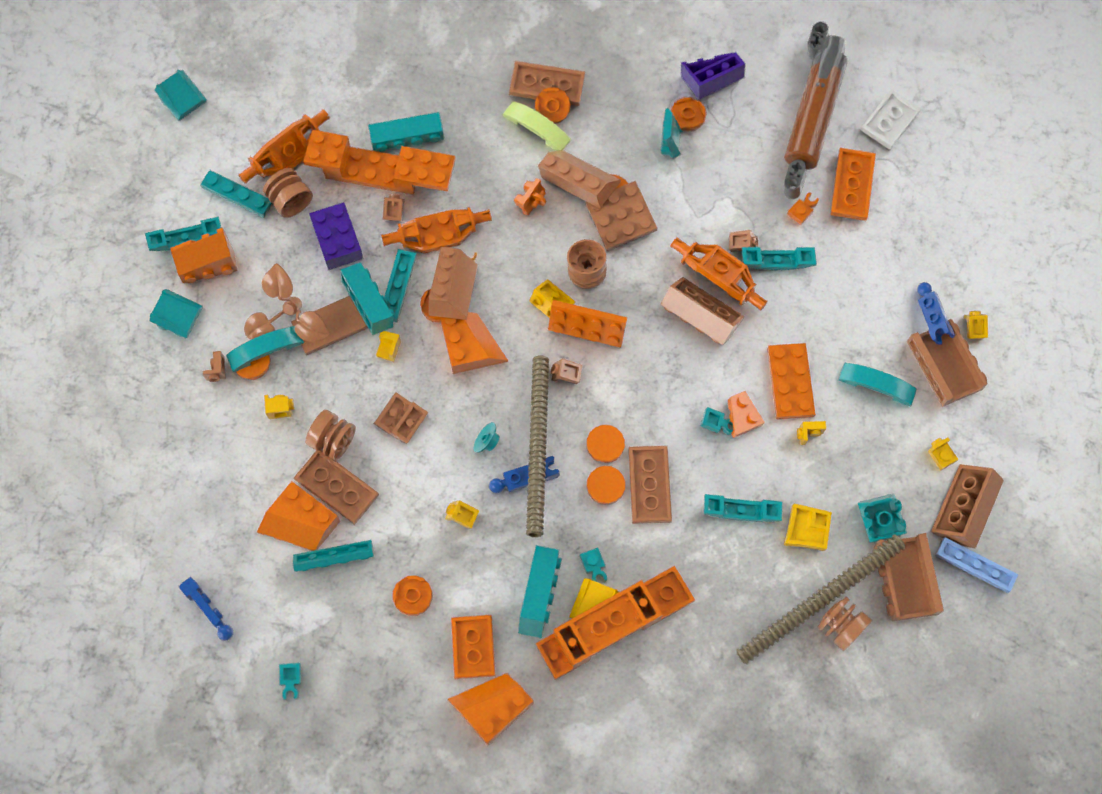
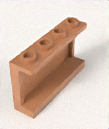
(948, 366)
(911, 581)

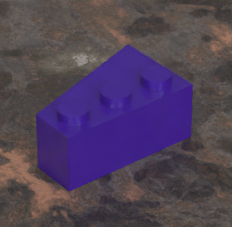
(712, 74)

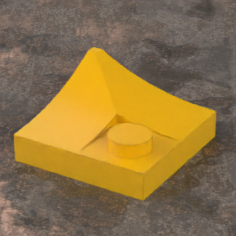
(808, 527)

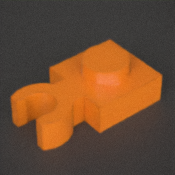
(802, 210)

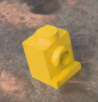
(278, 406)

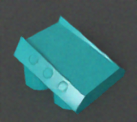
(180, 94)
(670, 135)
(175, 313)
(882, 517)

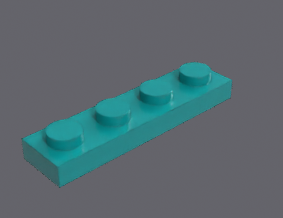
(236, 193)
(399, 281)
(333, 555)

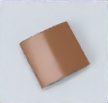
(400, 418)

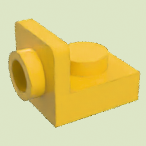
(976, 325)
(813, 428)
(942, 453)
(461, 513)

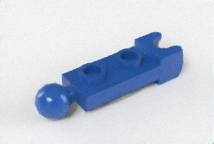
(934, 313)
(518, 477)
(192, 592)

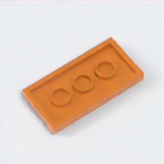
(853, 184)
(587, 323)
(791, 381)

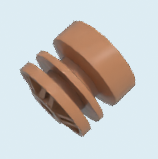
(287, 192)
(586, 263)
(330, 435)
(844, 623)

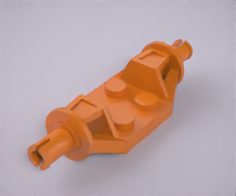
(285, 149)
(437, 230)
(721, 269)

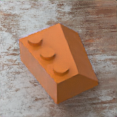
(492, 706)

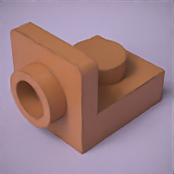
(393, 207)
(742, 239)
(217, 366)
(566, 371)

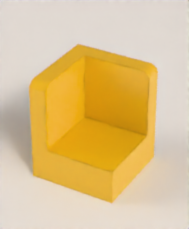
(388, 345)

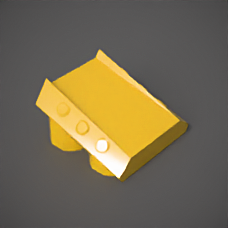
(590, 595)

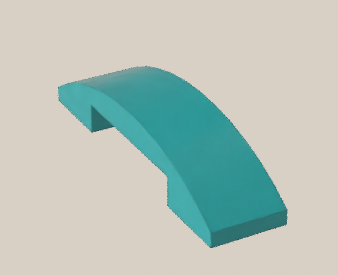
(163, 241)
(779, 259)
(263, 346)
(878, 381)
(742, 510)

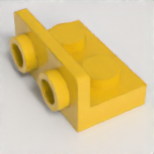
(545, 294)

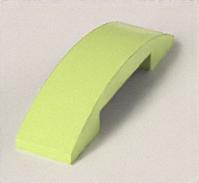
(537, 124)

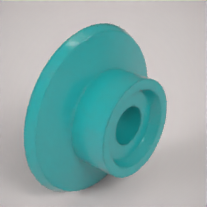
(487, 438)

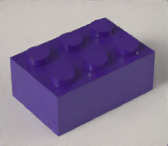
(336, 236)

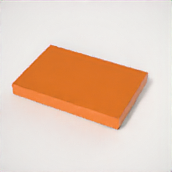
(473, 647)

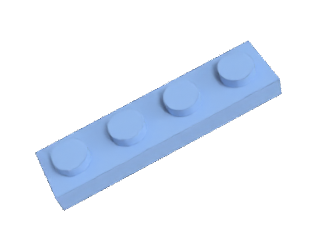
(976, 565)

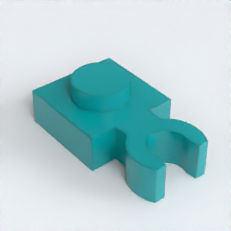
(714, 421)
(593, 563)
(289, 677)

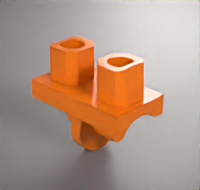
(533, 197)

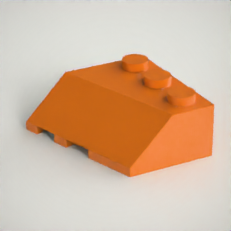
(204, 258)
(470, 344)
(298, 519)

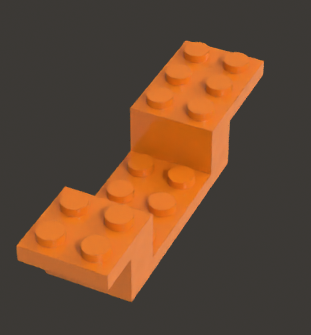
(378, 169)
(613, 620)

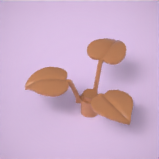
(278, 284)

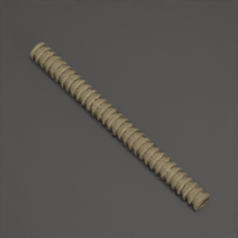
(537, 447)
(821, 599)

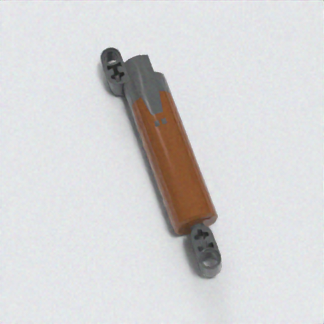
(815, 106)

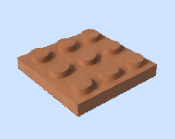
(622, 217)

